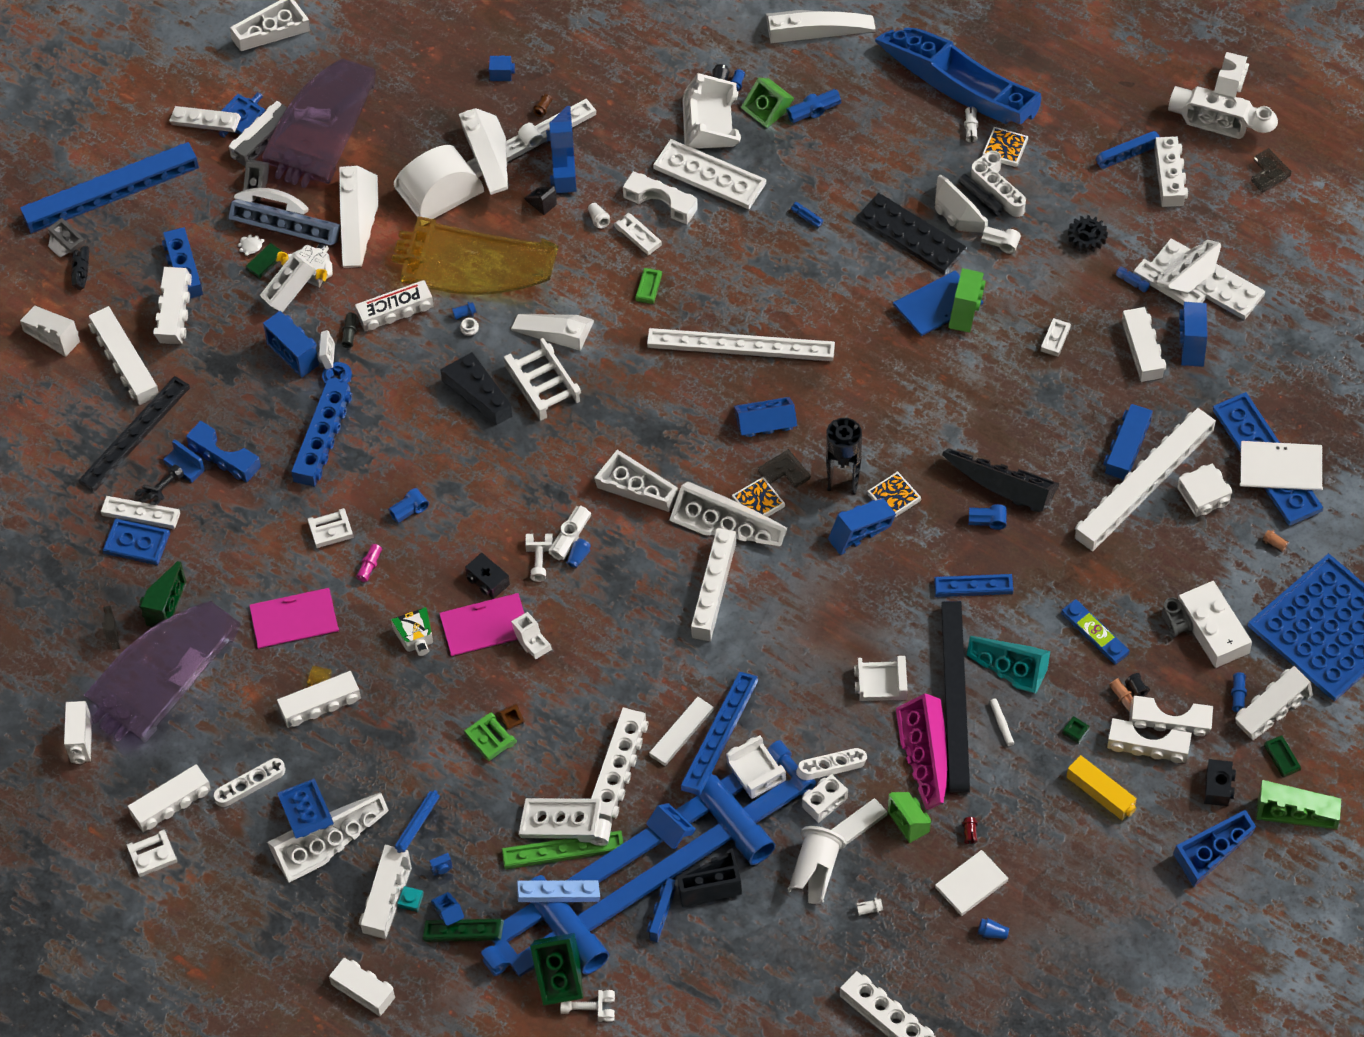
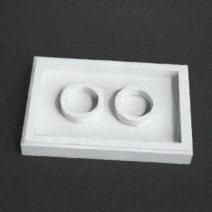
(971, 882)

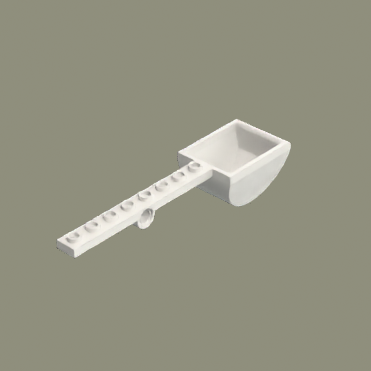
(444, 180)

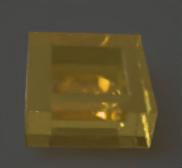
(318, 675)

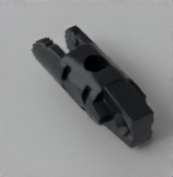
(80, 267)

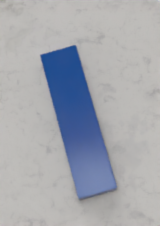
(973, 585)

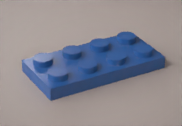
(305, 808)

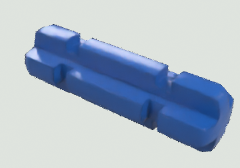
(807, 214)
(1132, 279)

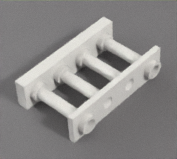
(531, 392)

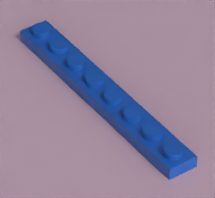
(719, 733)

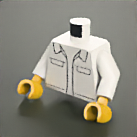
(317, 258)

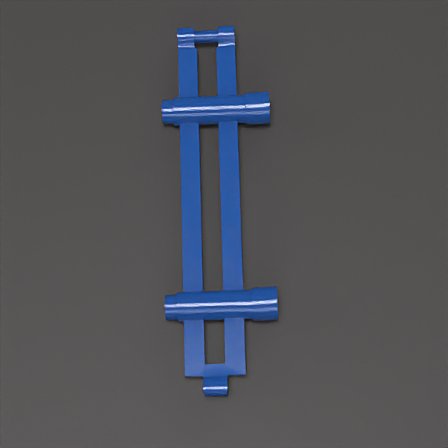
(734, 824)

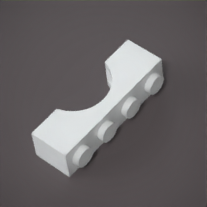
(1231, 75)
(641, 188)
(1146, 713)
(1171, 747)

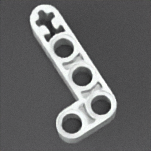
(986, 175)

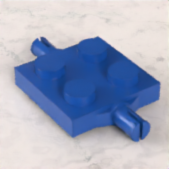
(246, 108)

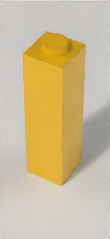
(1101, 788)

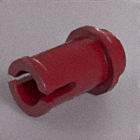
(970, 830)

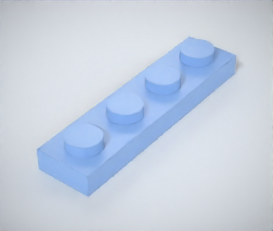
(558, 891)

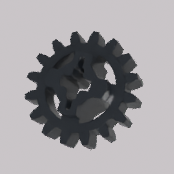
(1085, 233)

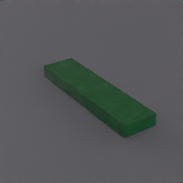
(463, 930)

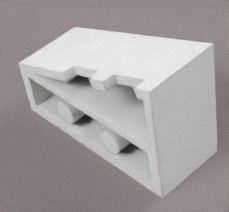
(51, 329)

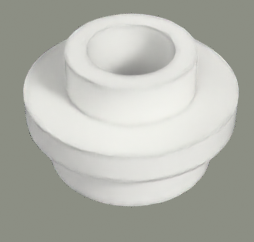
(469, 322)

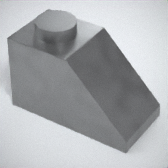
(256, 175)

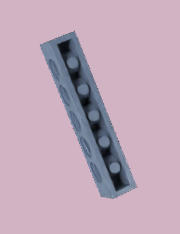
(284, 221)

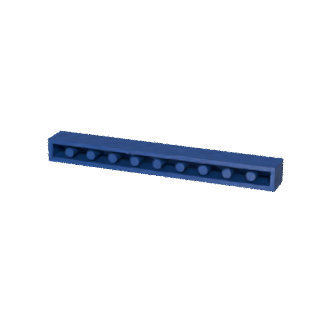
(109, 187)

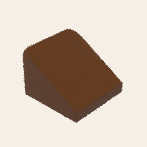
(511, 716)

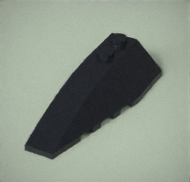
(1017, 486)

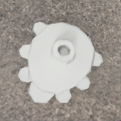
(250, 245)

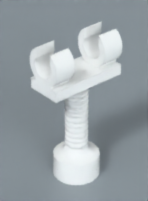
(538, 573)
(603, 1015)

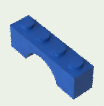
(240, 463)

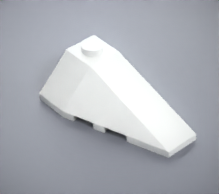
(559, 329)

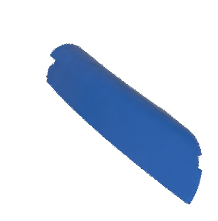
(960, 76)

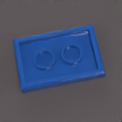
(136, 541)

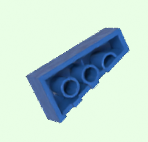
(1211, 847)

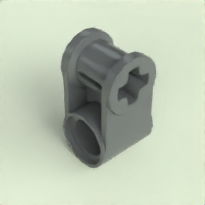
(1176, 620)

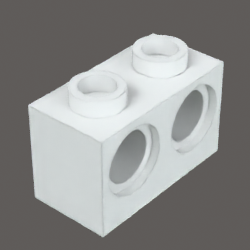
(828, 801)

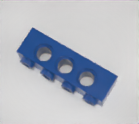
(181, 257)

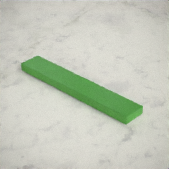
(557, 851)

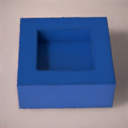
(441, 864)

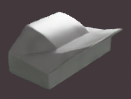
(64, 238)

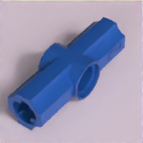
(813, 105)

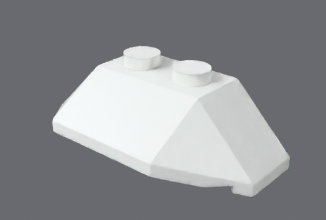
(957, 208)
(1191, 267)

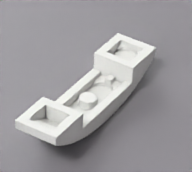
(293, 203)

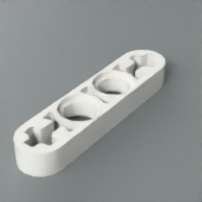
(829, 760)
(251, 785)

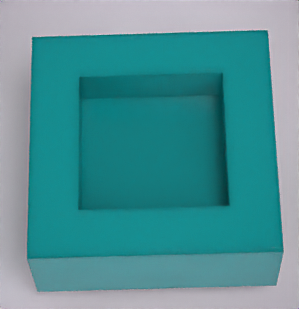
(410, 898)

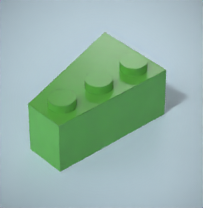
(967, 300)

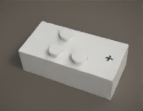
(1215, 624)

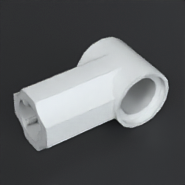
(1006, 240)

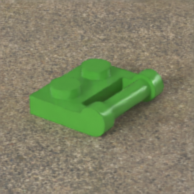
(485, 740)

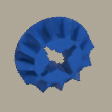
(340, 369)

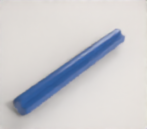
(417, 821)

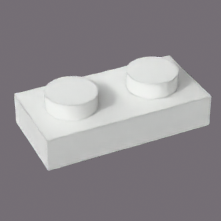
(1055, 337)
(326, 351)

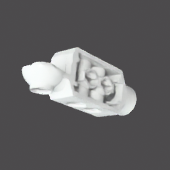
(1221, 112)

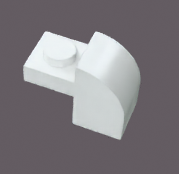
(529, 635)

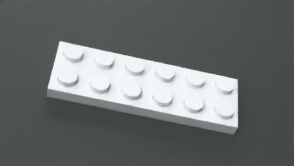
(709, 174)
(1220, 287)

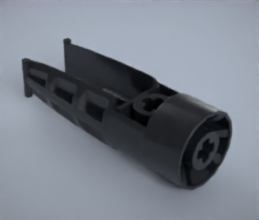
(844, 446)

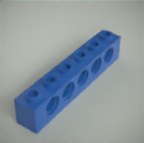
(332, 392)

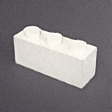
(288, 282)
(362, 986)

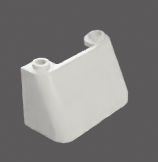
(708, 113)

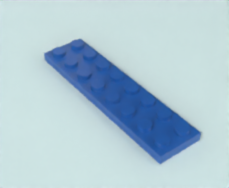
(1246, 423)

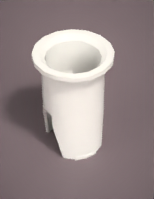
(816, 861)

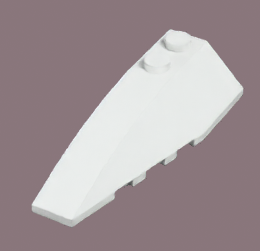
(815, 24)
(488, 147)
(357, 212)
(707, 511)
(310, 852)

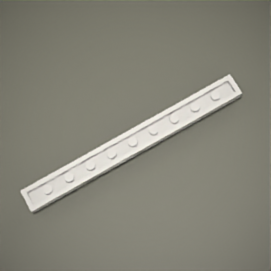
(741, 344)

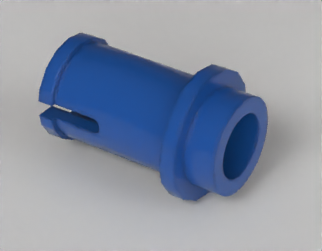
(738, 78)
(465, 310)

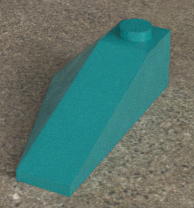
(1017, 663)

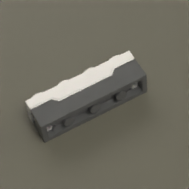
(257, 136)

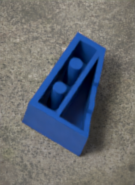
(1193, 333)
(859, 523)

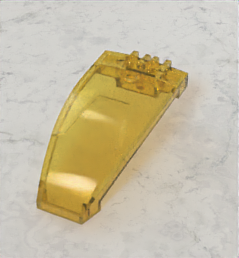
(470, 260)

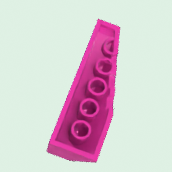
(925, 743)

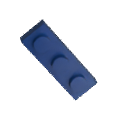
(661, 909)

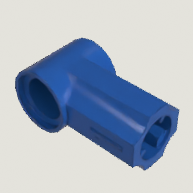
(412, 503)
(994, 516)

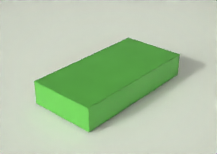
(648, 286)

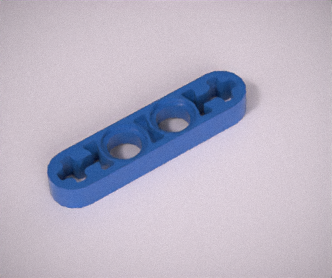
(1127, 150)

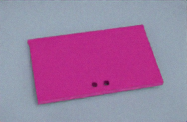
(306, 617)
(481, 628)

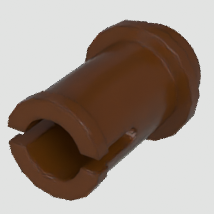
(541, 108)

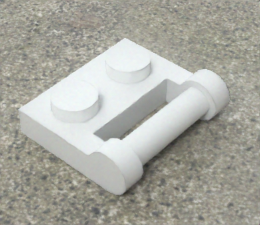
(330, 532)
(152, 859)

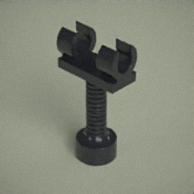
(150, 492)

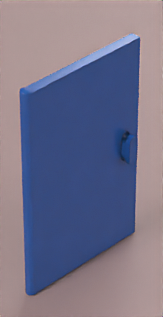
(931, 304)

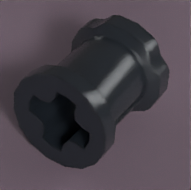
(1137, 685)

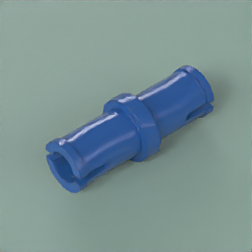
(1238, 691)

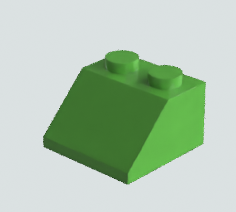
(767, 102)
(908, 815)

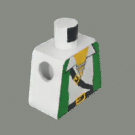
(414, 631)

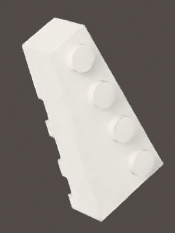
(173, 306)
(634, 481)
(385, 892)

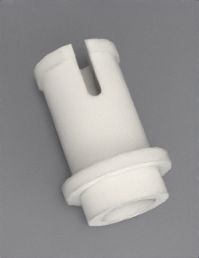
(870, 907)

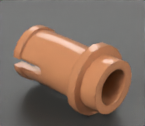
(1275, 540)

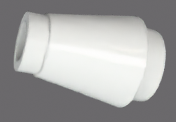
(599, 217)

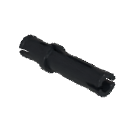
(987, 199)

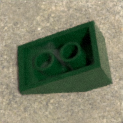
(163, 596)
(557, 968)

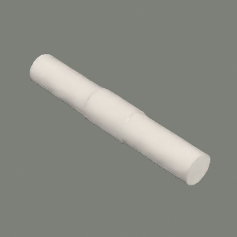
(1001, 722)

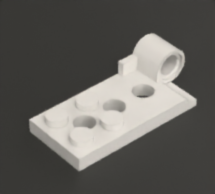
(590, 829)

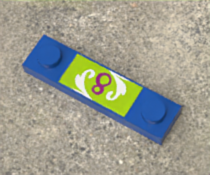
(1095, 632)

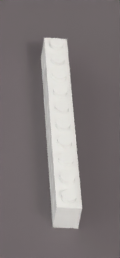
(1145, 479)

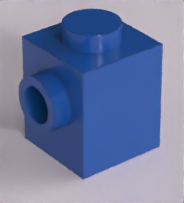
(501, 68)

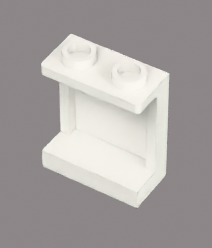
(881, 680)
(755, 767)

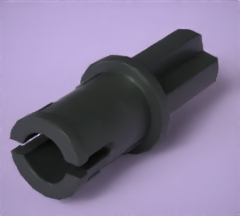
(349, 330)

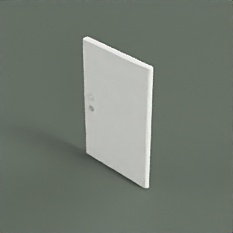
(1281, 468)

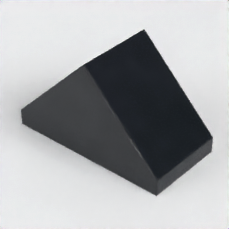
(542, 199)

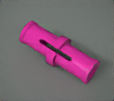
(369, 562)

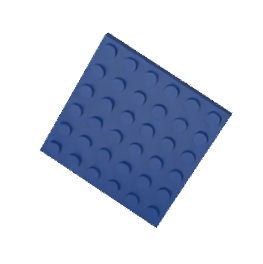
(1319, 626)

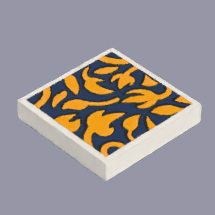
(1008, 144)
(896, 493)
(760, 497)

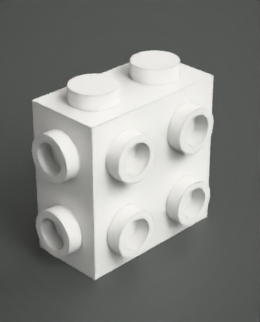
(1204, 490)

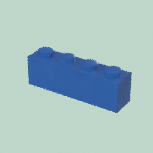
(1128, 442)

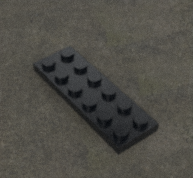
(911, 233)

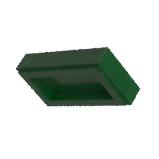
(263, 261)
(1282, 756)

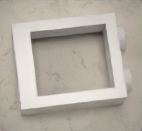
(78, 732)

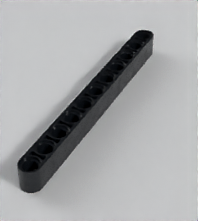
(955, 697)

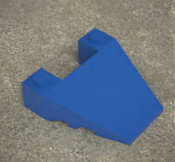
(562, 152)

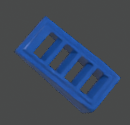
(448, 908)

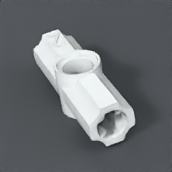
(565, 541)

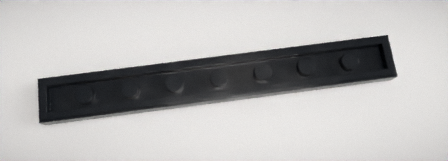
(134, 434)

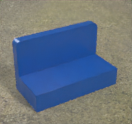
(187, 460)
(669, 825)

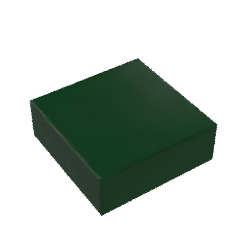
(1075, 729)

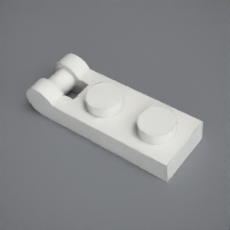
(638, 234)

